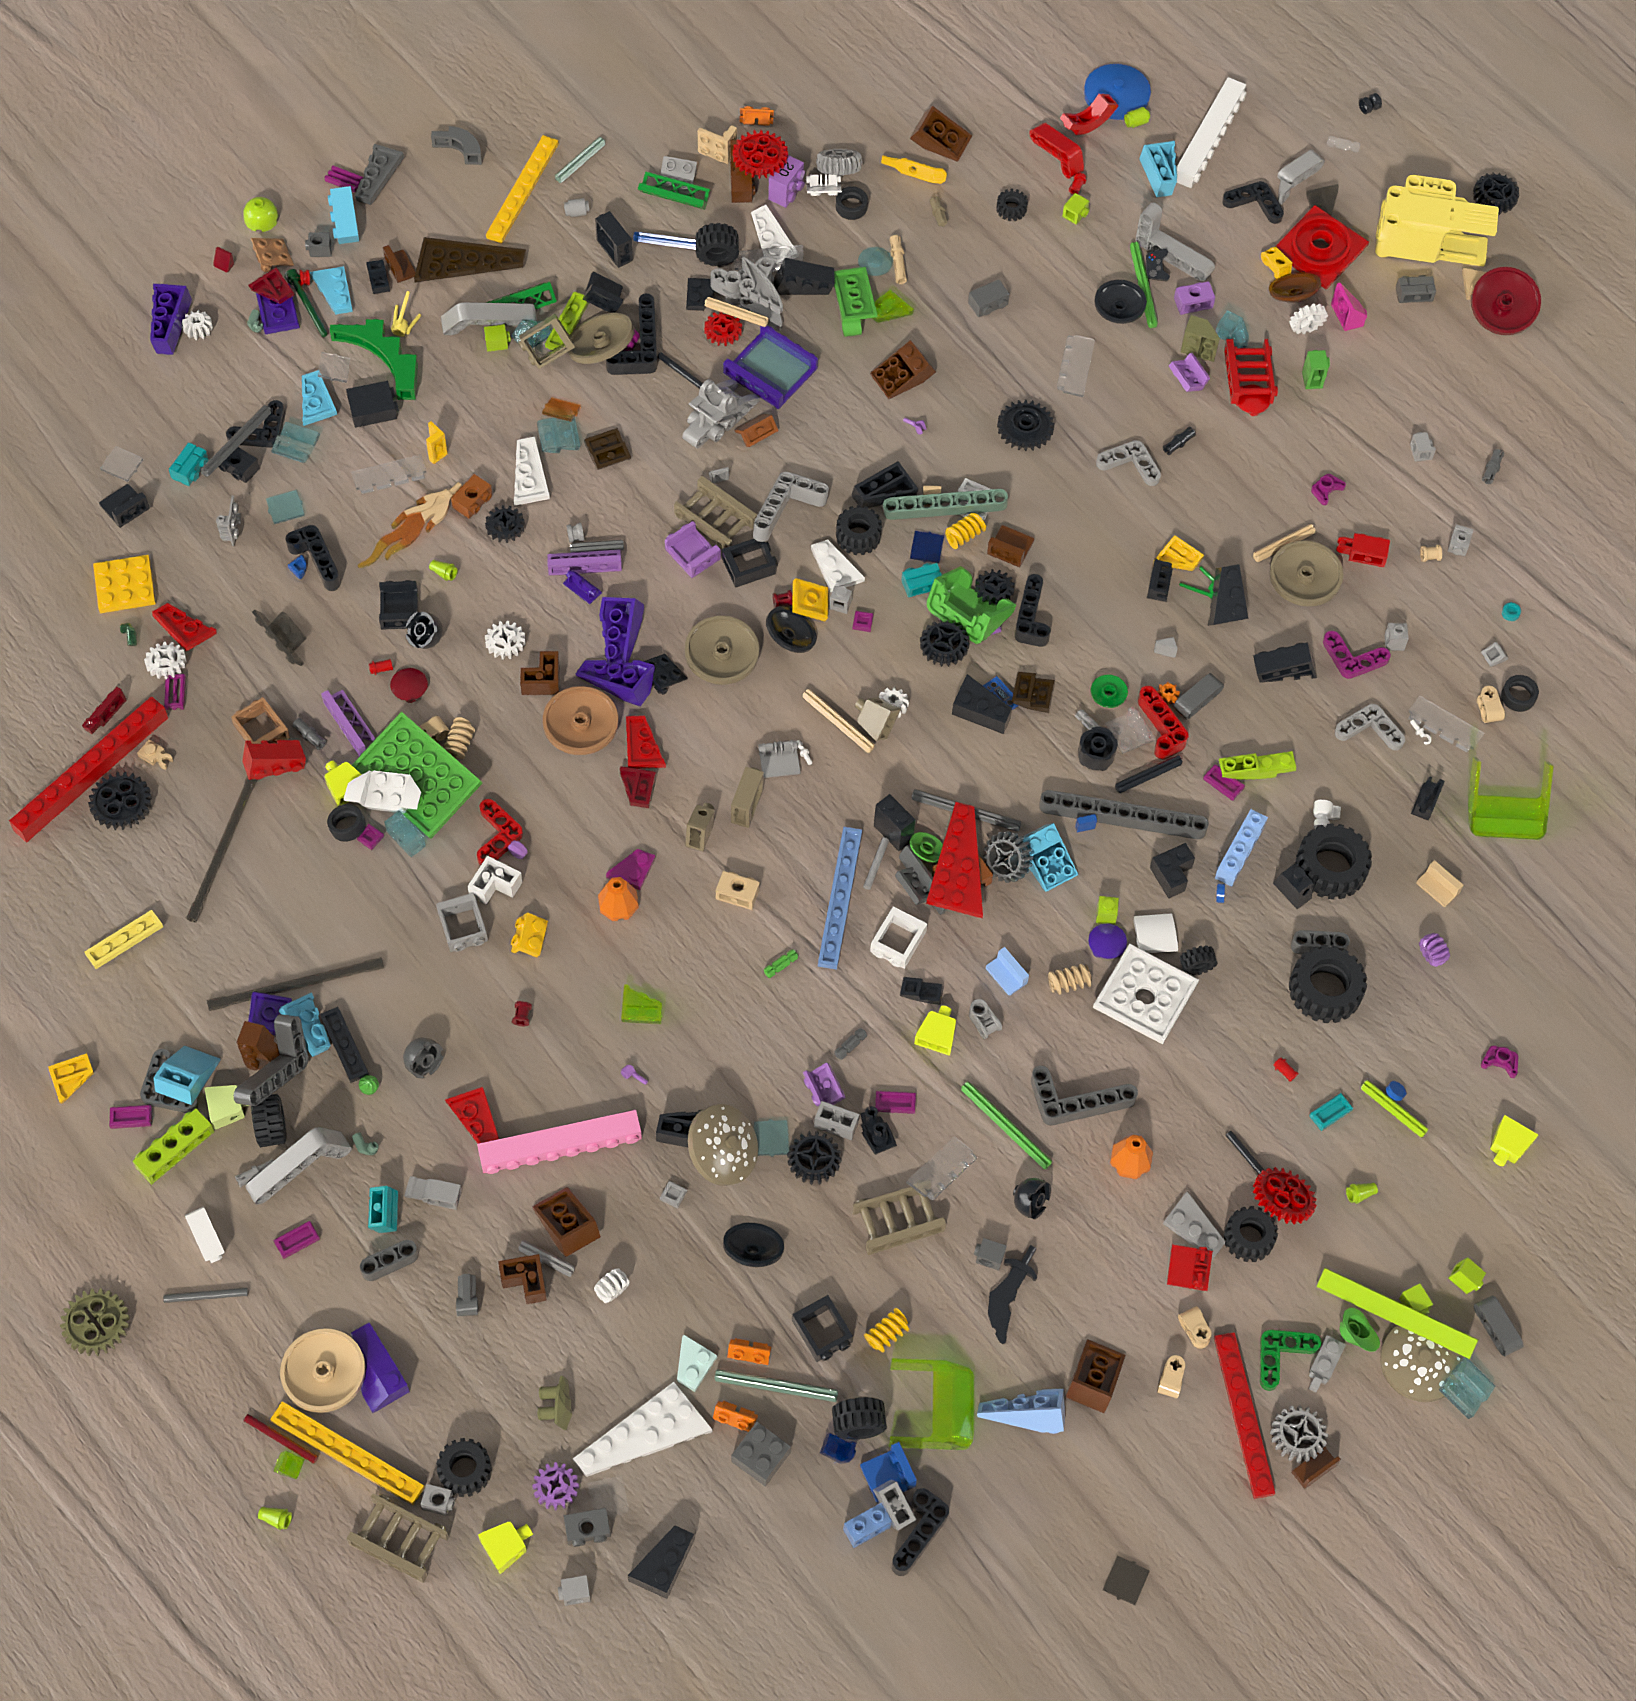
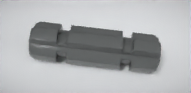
(851, 1043)

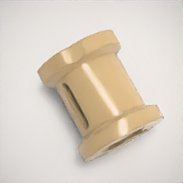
(1431, 553)

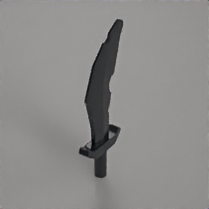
(1006, 1293)

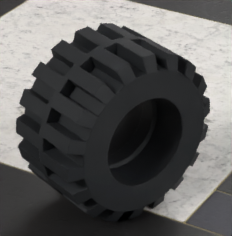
(717, 244)
(863, 519)
(269, 1122)
(1257, 1220)
(859, 1418)
(461, 1450)

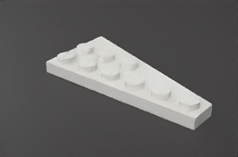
(651, 1428)

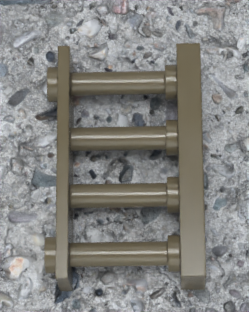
(721, 499)
(895, 1236)
(379, 1549)

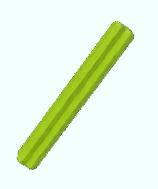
(1394, 1108)

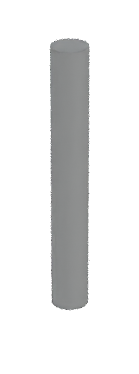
(876, 863)

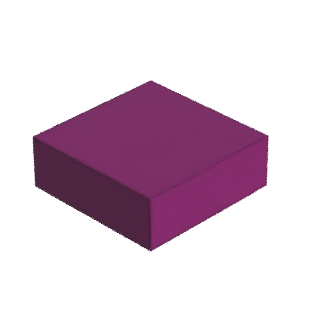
(862, 621)
(370, 837)

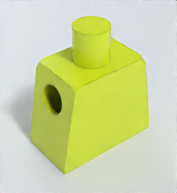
(338, 779)
(937, 1031)
(1511, 1141)
(505, 1544)

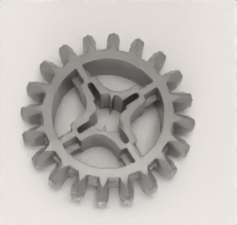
(839, 161)
(1306, 1435)

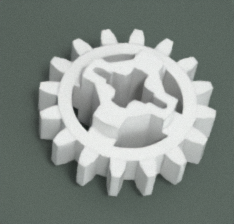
(1308, 318)
(496, 643)
(165, 660)

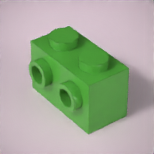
(1315, 369)

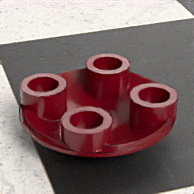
(409, 684)

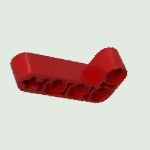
(1060, 147)
(1149, 701)

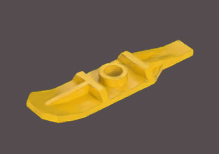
(922, 171)

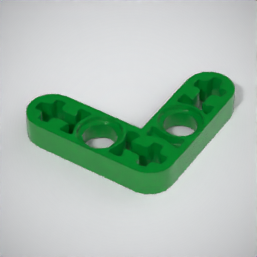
(1274, 1351)

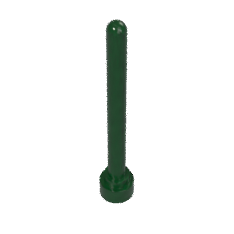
(292, 277)

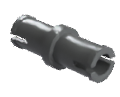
(1493, 466)
(309, 733)

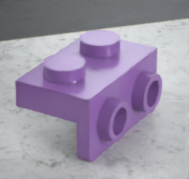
(1190, 373)
(824, 1085)

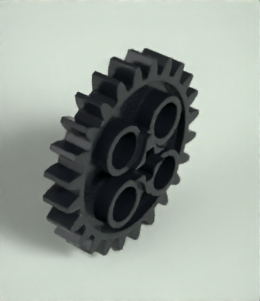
(125, 814)

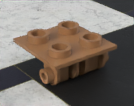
(271, 252)

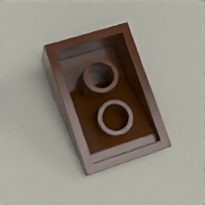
(940, 135)
(567, 1221)
(1095, 1376)

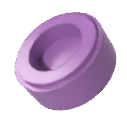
(517, 849)

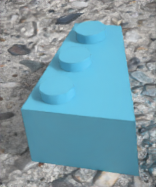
(1160, 167)
(343, 215)

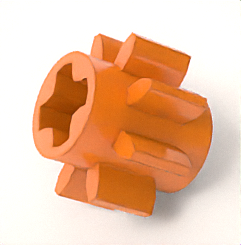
(1168, 693)

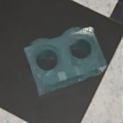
(405, 833)

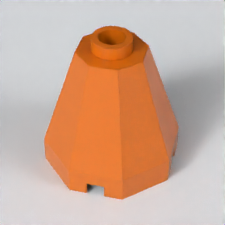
(618, 900)
(1131, 1157)

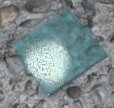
(285, 507)
(772, 1137)

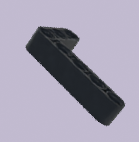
(646, 359)

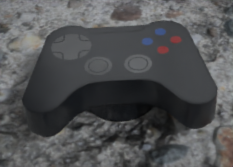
(1155, 267)

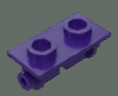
(581, 587)

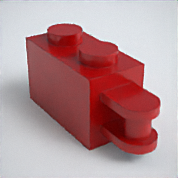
(1365, 549)

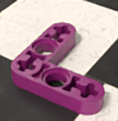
(1349, 661)

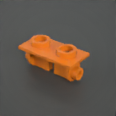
(764, 116)
(740, 1350)
(726, 1413)

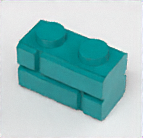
(188, 464)
(920, 579)
(383, 1209)

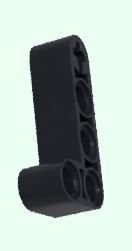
(312, 545)
(1030, 608)
(917, 1536)

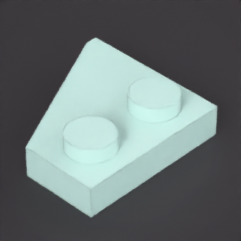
(694, 1363)

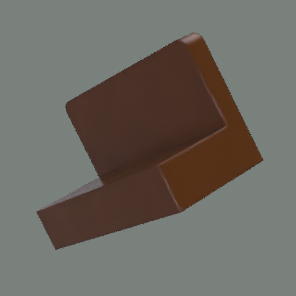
(398, 264)
(1314, 1469)

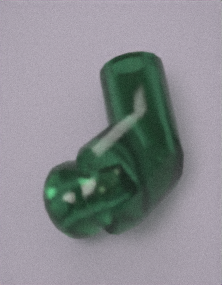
(131, 633)

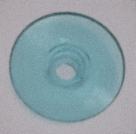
(876, 261)

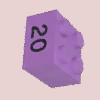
(787, 183)

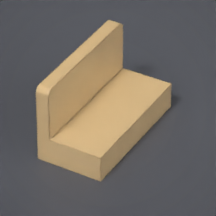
(1440, 884)

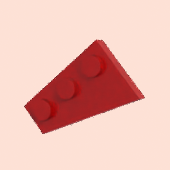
(181, 627)
(641, 746)
(475, 1114)

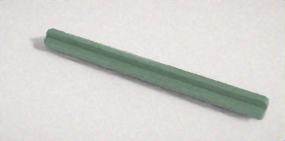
(776, 1385)

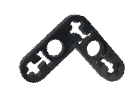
(1255, 195)
(263, 434)

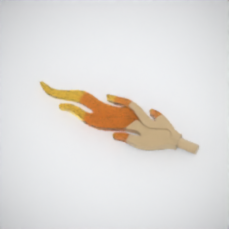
(416, 517)

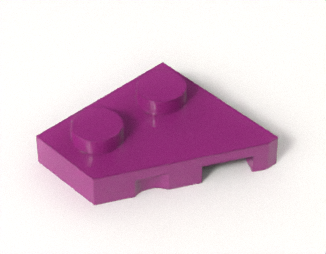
(633, 868)

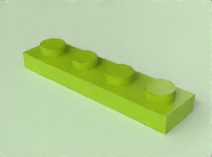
(569, 318)

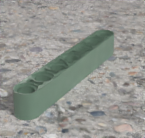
(953, 499)

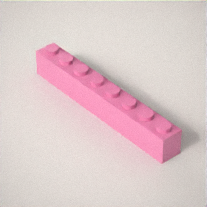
(559, 1142)

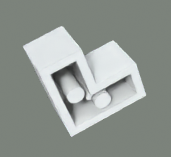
(494, 876)

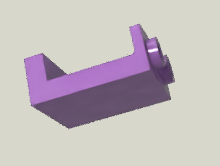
(691, 550)

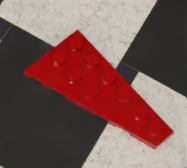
(957, 874)

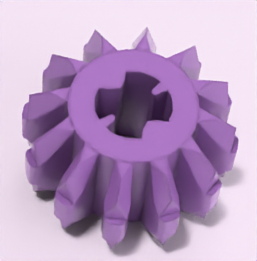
(1434, 949)

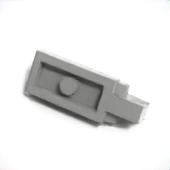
(1325, 1362)

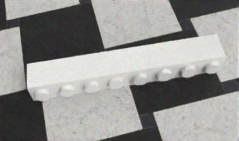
(1209, 132)

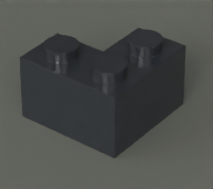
(1169, 869)

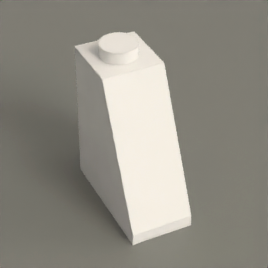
(205, 1234)

